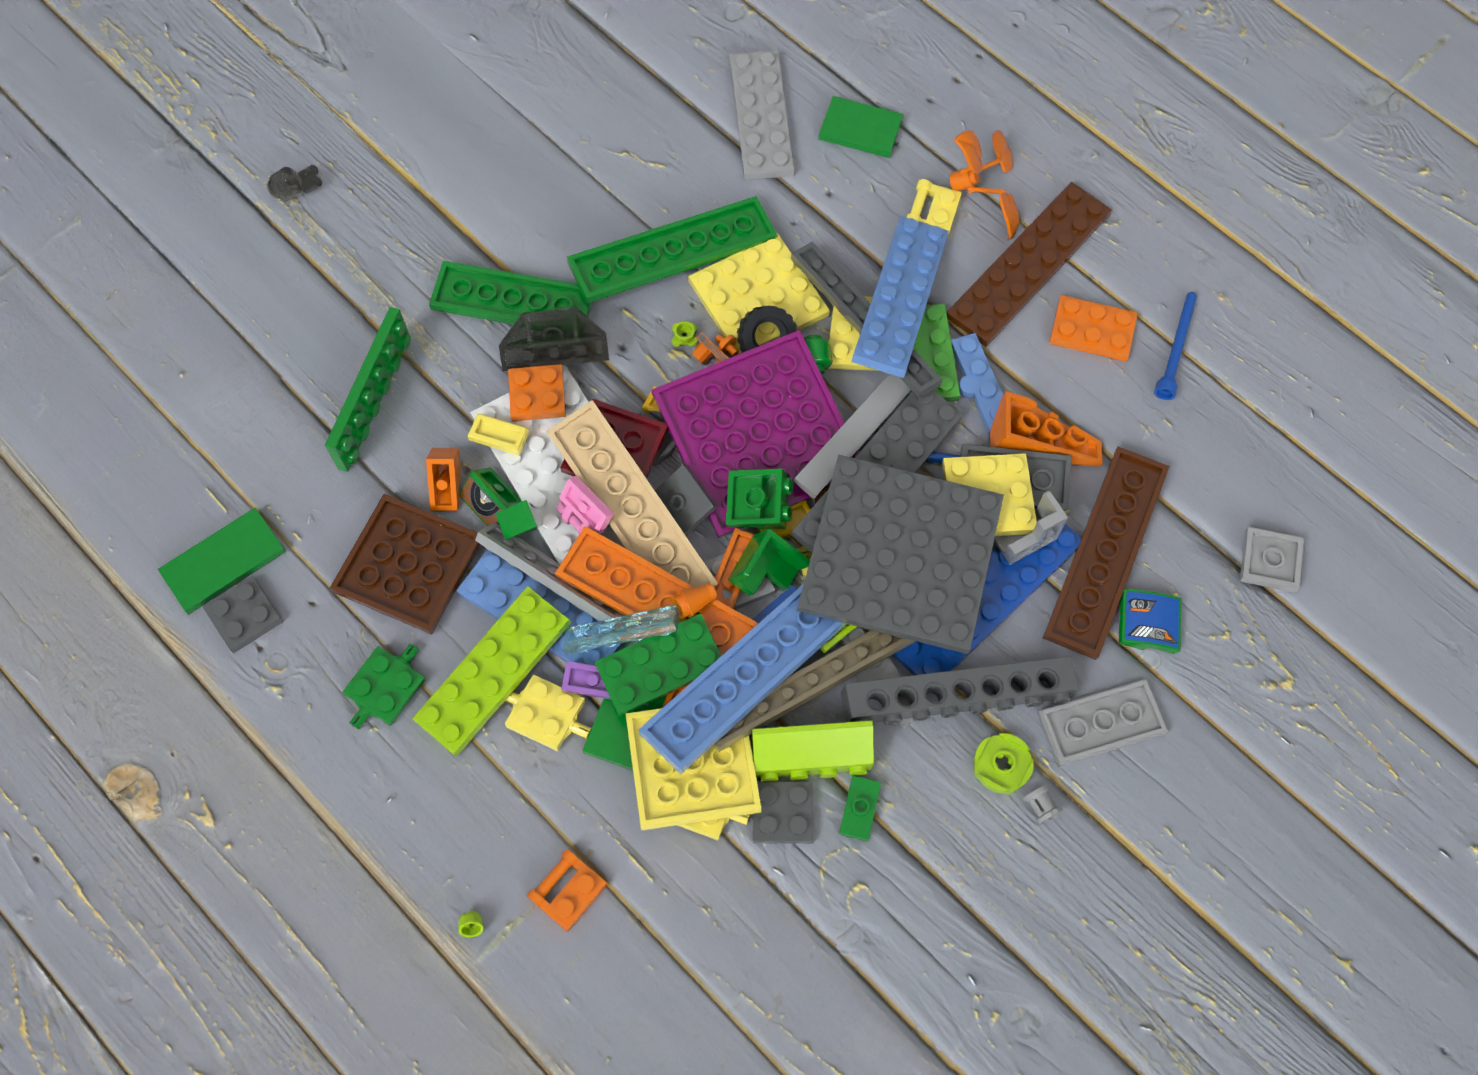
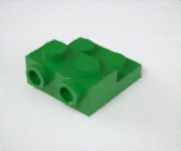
(758, 499)

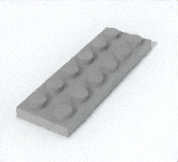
(761, 115)

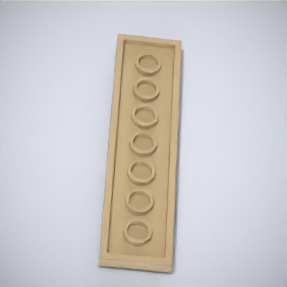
(615, 478)

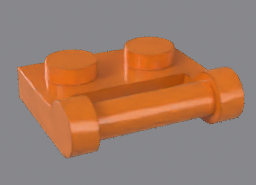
(574, 897)

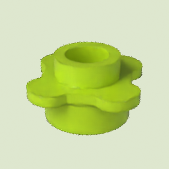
(684, 327)

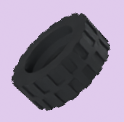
(759, 315)

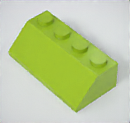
(813, 750)

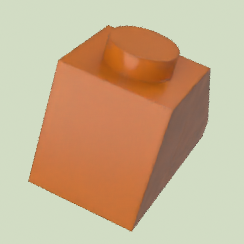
(444, 478)

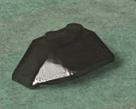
(553, 339)

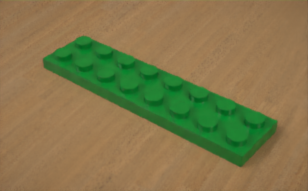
(670, 249)

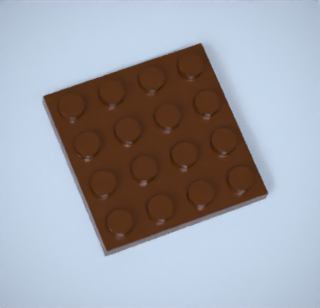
(406, 563)

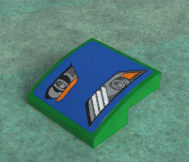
(1150, 620)

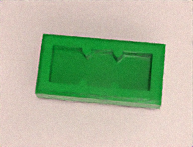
(860, 808)

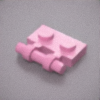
(582, 507)

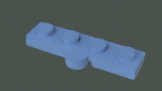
(977, 378)

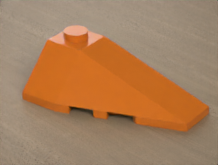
(1028, 428)

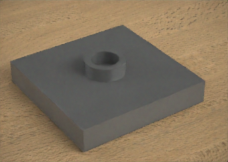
(686, 499)

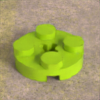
(1019, 759)

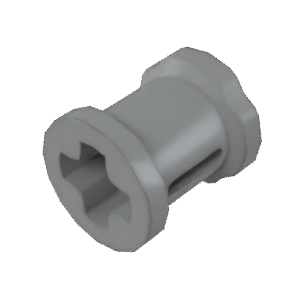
(1042, 804)

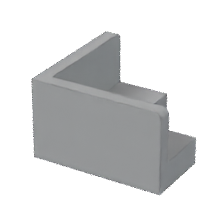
(1049, 525)

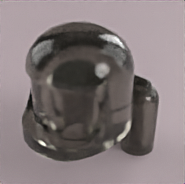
(288, 183)

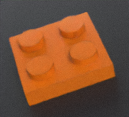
(536, 393)

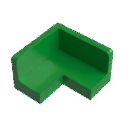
(767, 557)

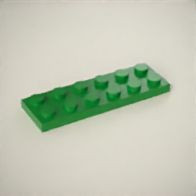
(500, 294)
(368, 389)

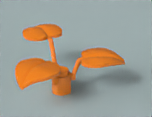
(969, 177)

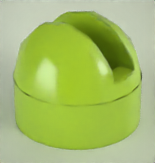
(464, 924)

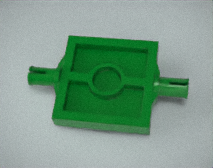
(383, 686)

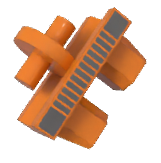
(707, 349)

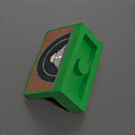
(487, 494)

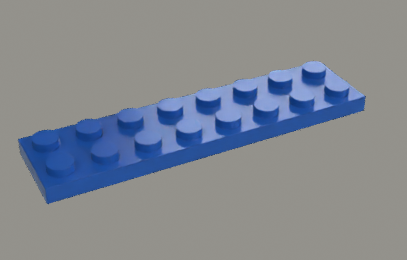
(1002, 594)

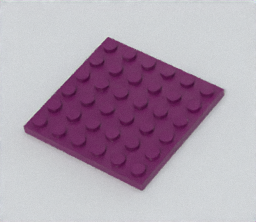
(750, 415)

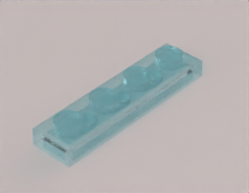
(621, 629)

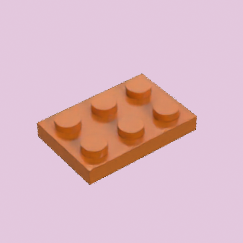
(1093, 328)

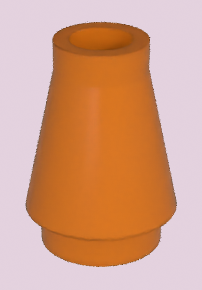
(693, 599)

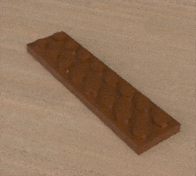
(1028, 263)
(1106, 553)

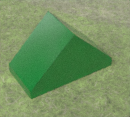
(516, 520)

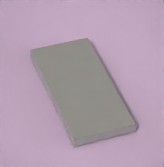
(1102, 722)

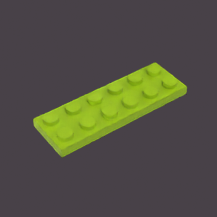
(491, 671)

